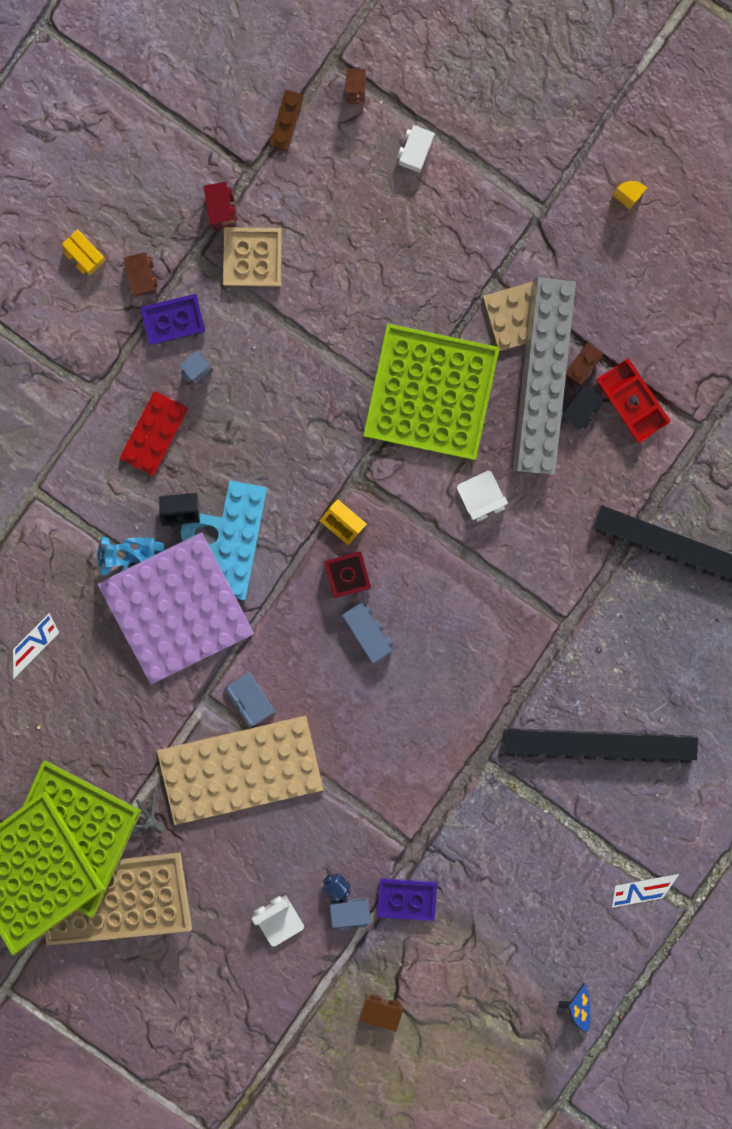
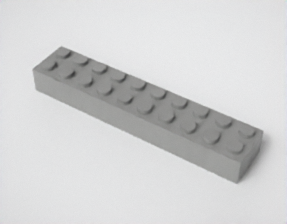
(544, 376)

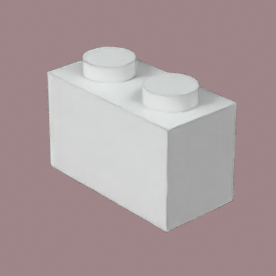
(416, 148)

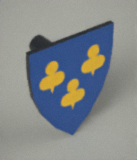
(579, 1008)

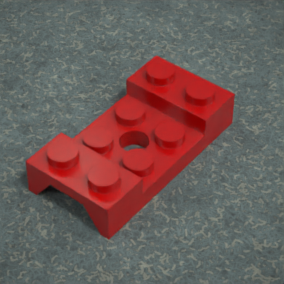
(640, 419)

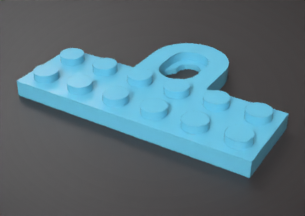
(237, 533)

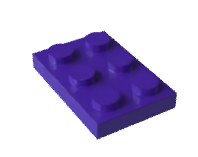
(173, 319)
(407, 899)

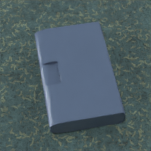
(249, 699)

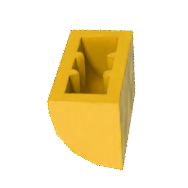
(629, 193)
(342, 522)

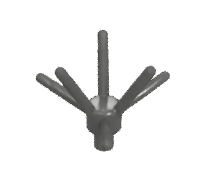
(150, 822)

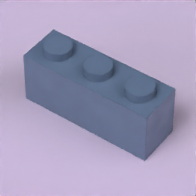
(368, 632)

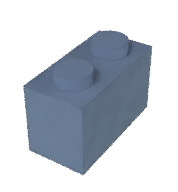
(195, 367)
(350, 913)

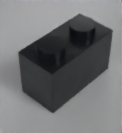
(581, 408)
(179, 509)

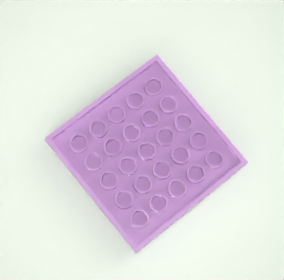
(176, 608)

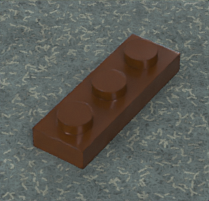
(286, 120)

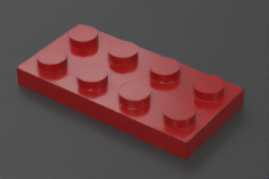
(153, 433)

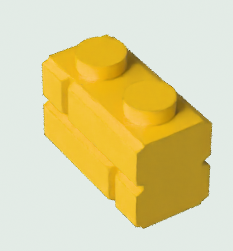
(83, 253)

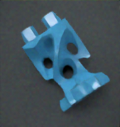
(108, 557)

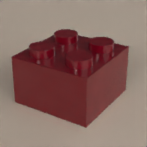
(219, 205)
(347, 574)

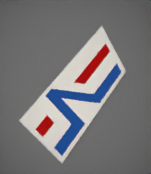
(33, 644)
(642, 890)

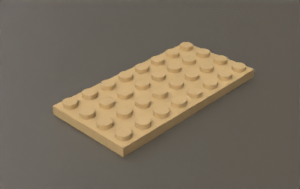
(240, 770)
(141, 900)

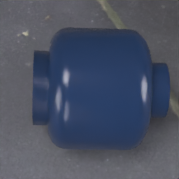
(336, 887)

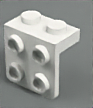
(481, 496)
(278, 920)

